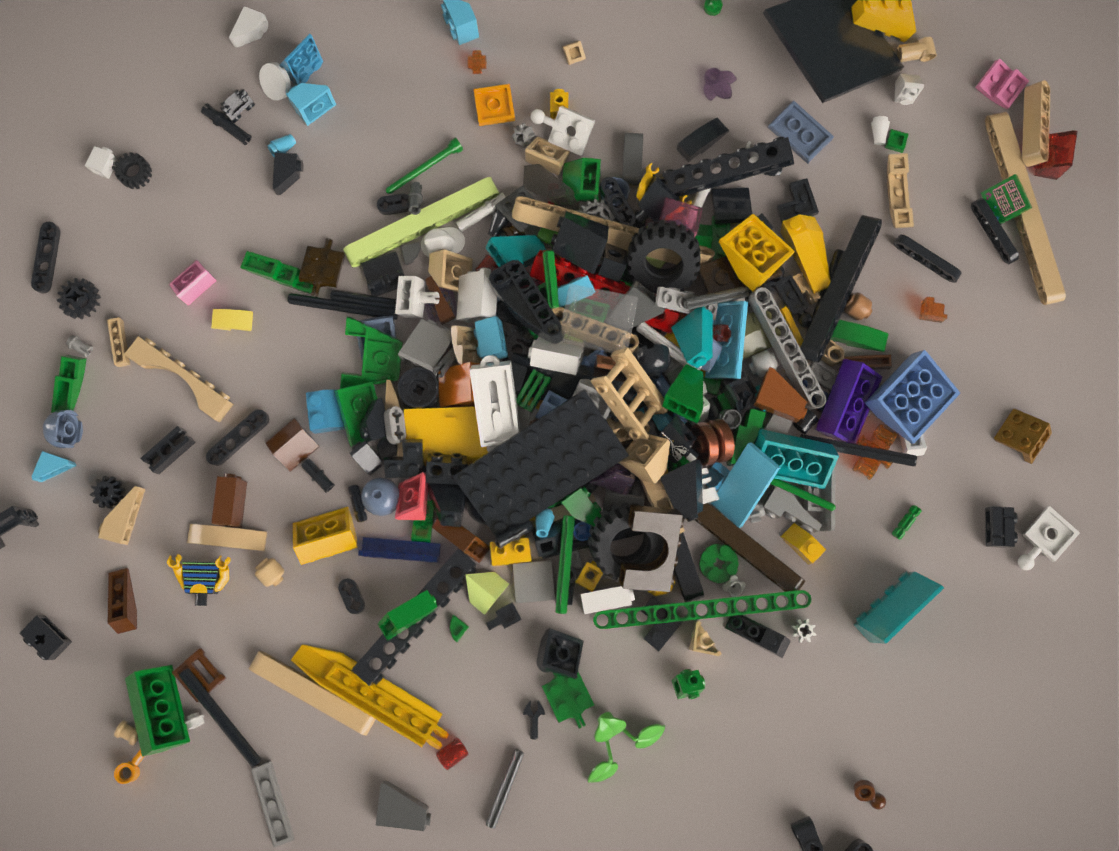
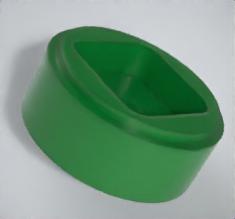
(713, 7)

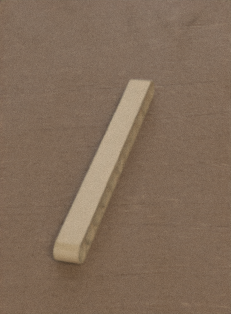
(1029, 223)
(619, 235)

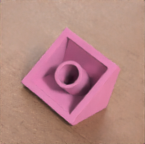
(192, 282)

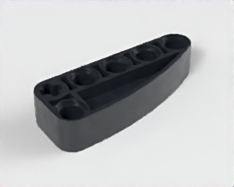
(519, 300)

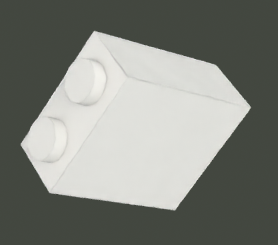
(476, 297)
(555, 357)
(606, 599)

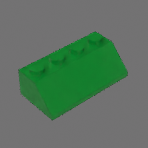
(157, 710)

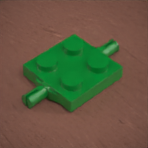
(568, 698)

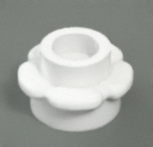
(194, 720)

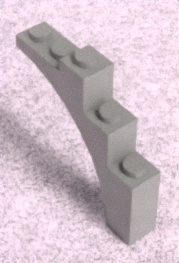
(782, 501)

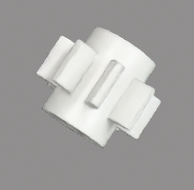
(798, 633)

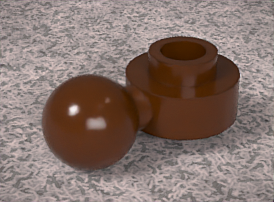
(865, 791)

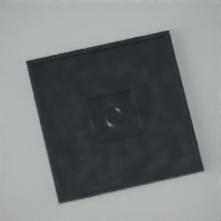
(830, 47)

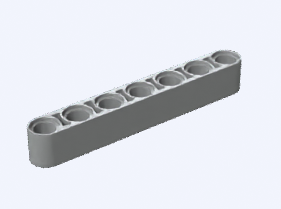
(788, 339)

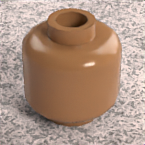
(858, 306)

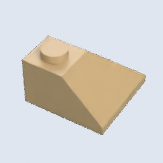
(447, 267)
(647, 458)

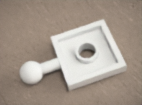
(559, 135)
(1037, 535)

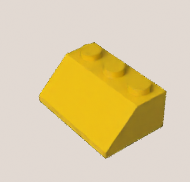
(324, 535)

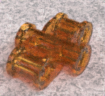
(880, 439)

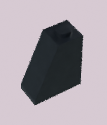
(685, 489)
(448, 503)

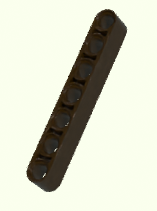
(749, 549)

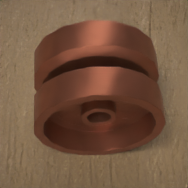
(713, 442)

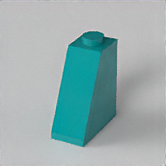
(514, 248)
(695, 336)

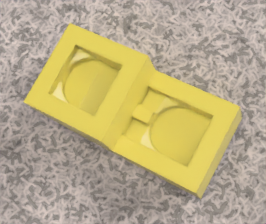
(232, 319)

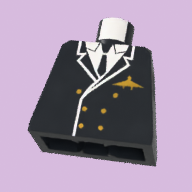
(680, 440)

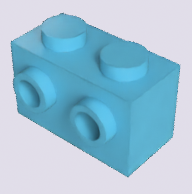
(490, 338)

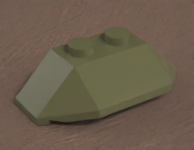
(755, 337)

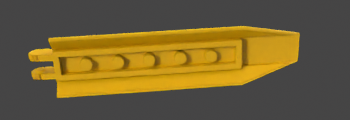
(381, 701)

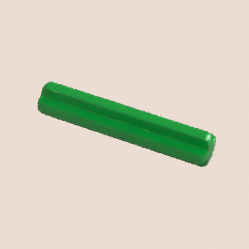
(550, 279)

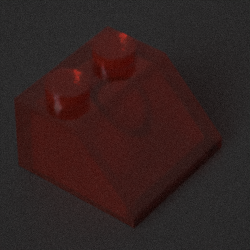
(1060, 155)

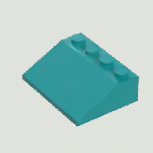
(897, 607)

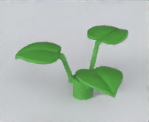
(609, 727)

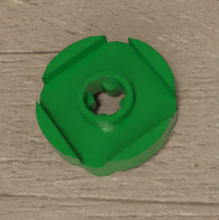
(709, 557)

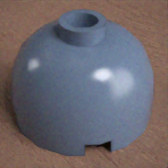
(62, 429)
(380, 496)

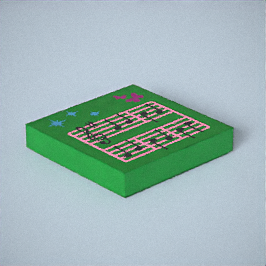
(1007, 199)

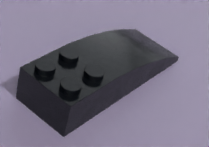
(564, 383)

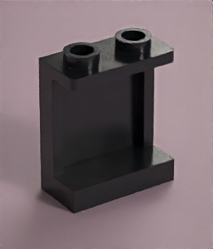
(16, 516)

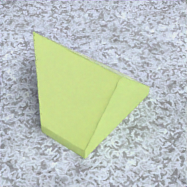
(485, 589)

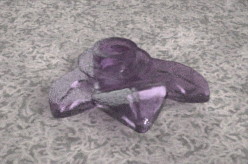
(720, 86)

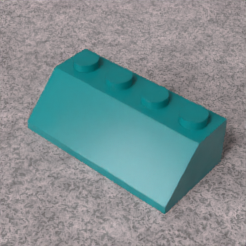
(800, 459)

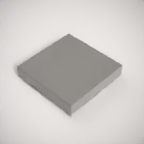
(533, 581)

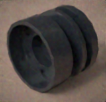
(414, 379)

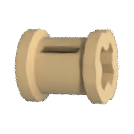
(126, 732)

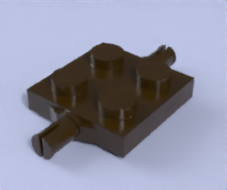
(321, 267)

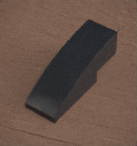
(702, 139)

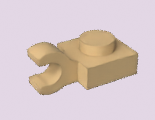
(804, 288)

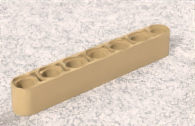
(310, 692)

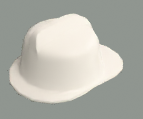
(443, 238)

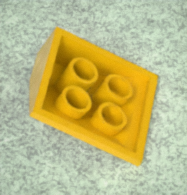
(754, 251)

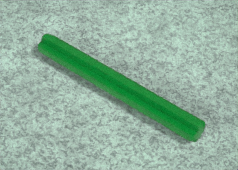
(564, 564)

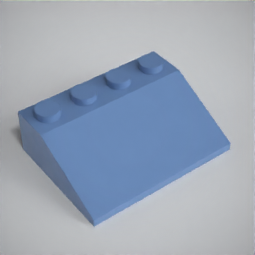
(913, 396)

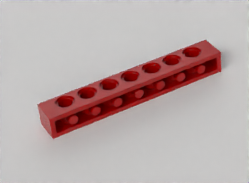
(663, 322)

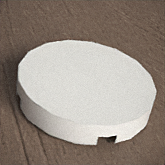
(274, 81)

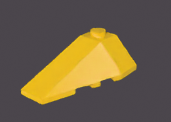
(807, 241)

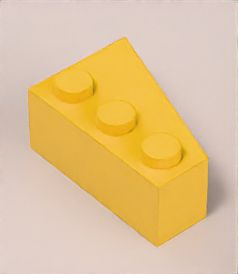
(887, 16)

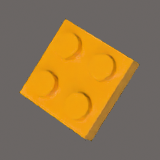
(494, 105)

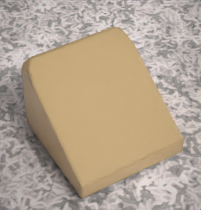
(573, 52)

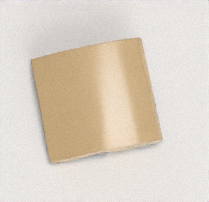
(465, 344)

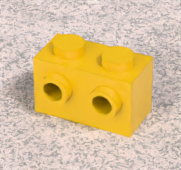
(511, 553)

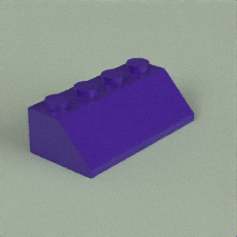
(846, 406)

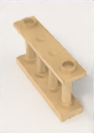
(641, 383)

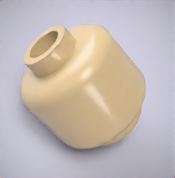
(269, 572)

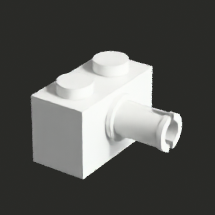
(412, 296)

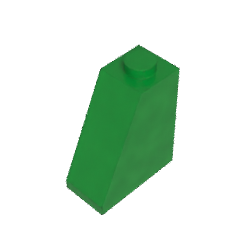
(686, 394)
(407, 614)

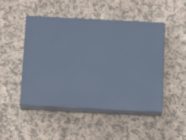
(804, 132)

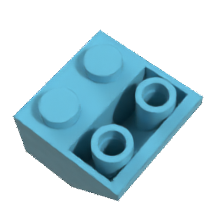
(461, 20)

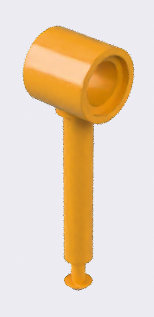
(132, 765)

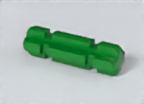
(906, 522)

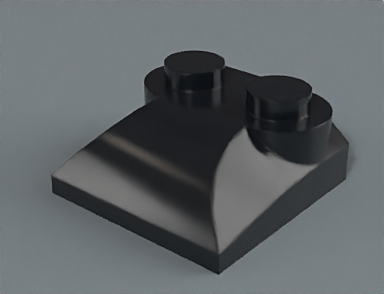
(559, 653)

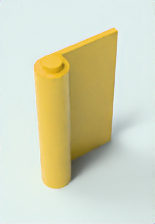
(445, 431)

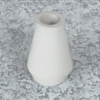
(880, 128)

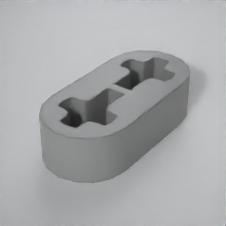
(394, 425)

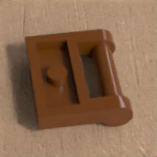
(189, 663)

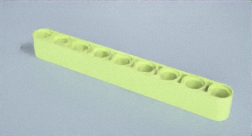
(418, 225)

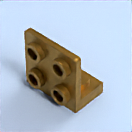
(1024, 434)

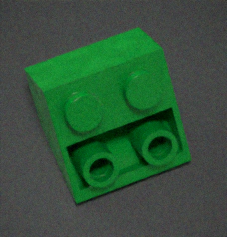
(583, 178)

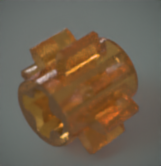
(477, 62)

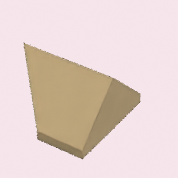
(701, 641)

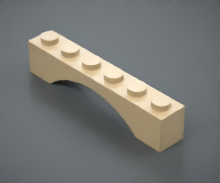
(208, 400)

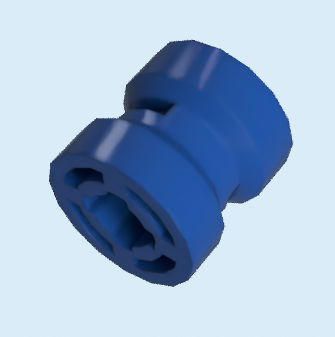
(581, 532)

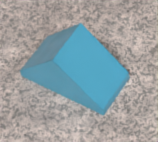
(50, 466)

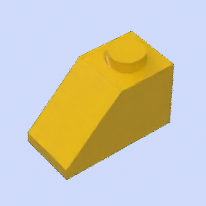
(803, 543)

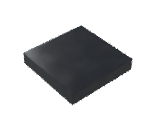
(731, 205)

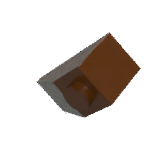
(121, 602)

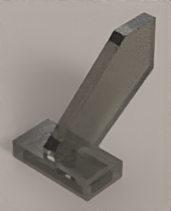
(549, 187)

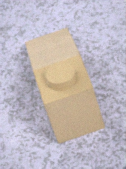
(121, 520)

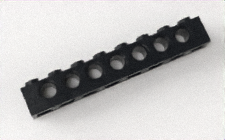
(727, 174)
(364, 668)

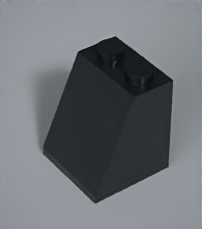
(580, 241)

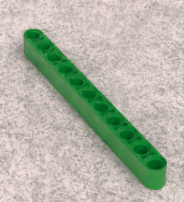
(730, 603)

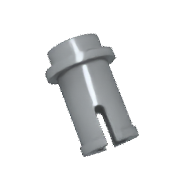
(75, 343)

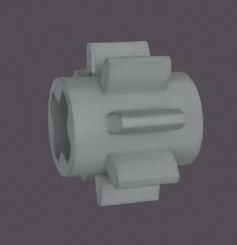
(523, 135)
(757, 513)

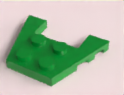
(379, 357)

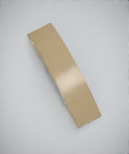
(898, 191)
(227, 537)

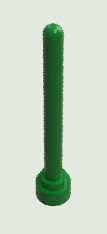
(453, 147)
(803, 494)

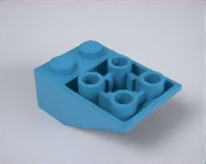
(302, 61)

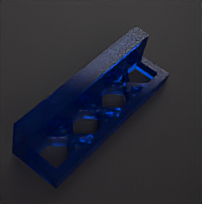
(400, 550)

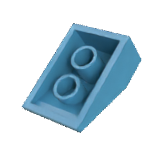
(324, 411)

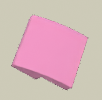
(1002, 84)

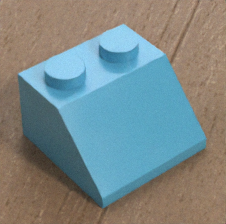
(310, 101)

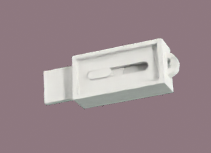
(494, 401)

